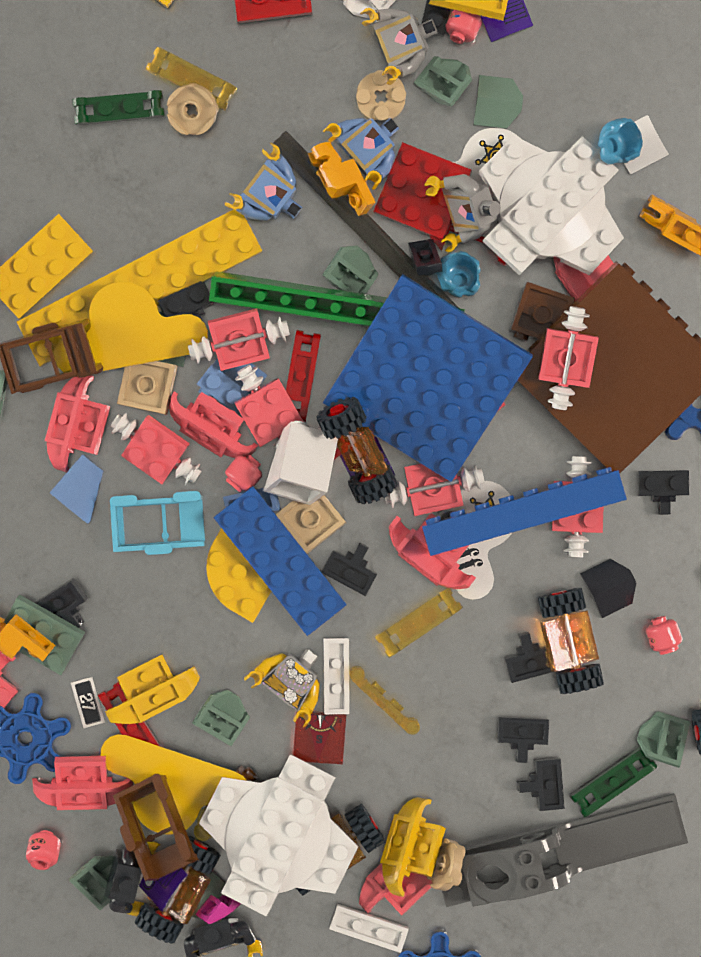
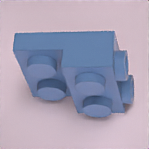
(224, 386)

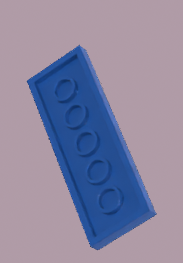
(280, 561)

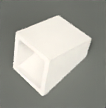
(301, 464)

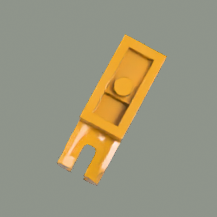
(341, 177)
(673, 224)
(20, 633)

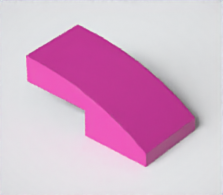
(216, 909)

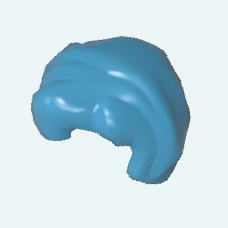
(620, 141)
(459, 274)

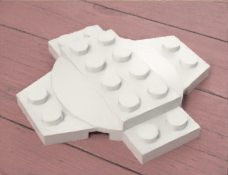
(550, 205)
(278, 835)

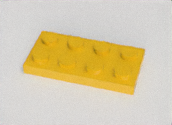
(40, 265)

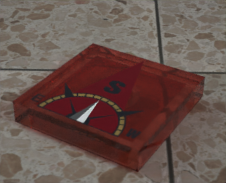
(321, 739)

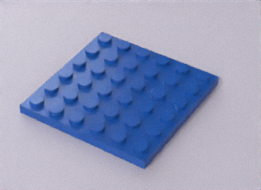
(429, 377)

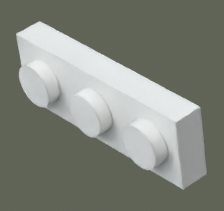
(336, 675)
(369, 928)

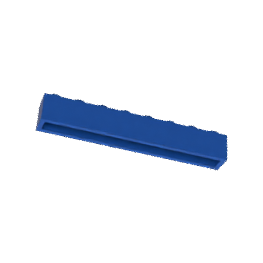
(523, 512)

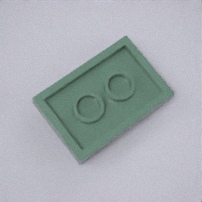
(54, 628)

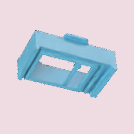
(190, 522)

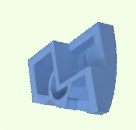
(80, 488)

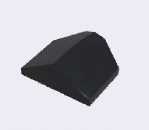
(610, 586)

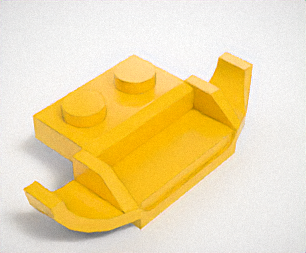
(151, 690)
(410, 845)

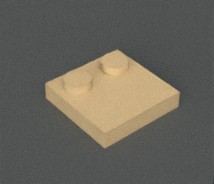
(148, 386)
(311, 523)

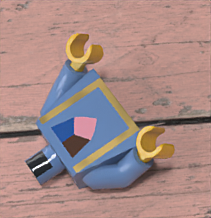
(367, 145)
(269, 190)

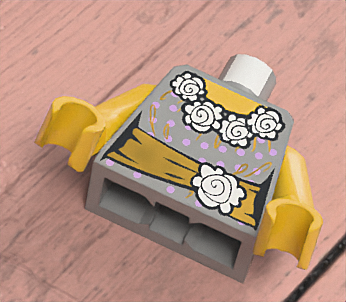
(290, 681)

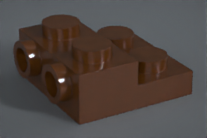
(538, 311)

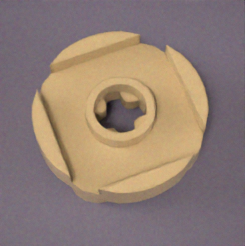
(366, 97)
(206, 108)
(448, 865)

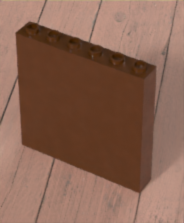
(640, 374)

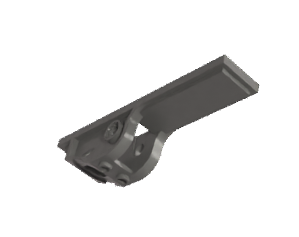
(578, 847)

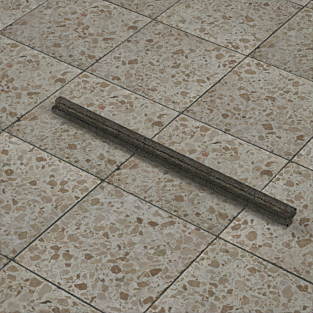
(362, 225)

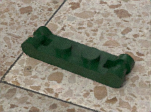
(118, 107)
(613, 782)

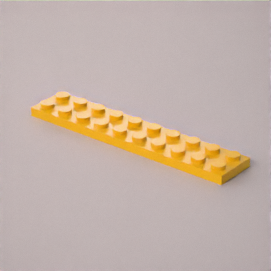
(162, 272)

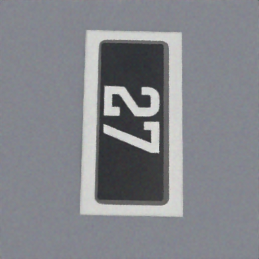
(87, 702)

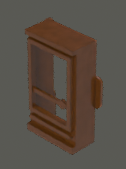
(76, 347)
(169, 859)

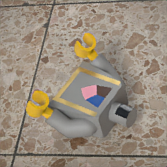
(400, 39)
(468, 205)

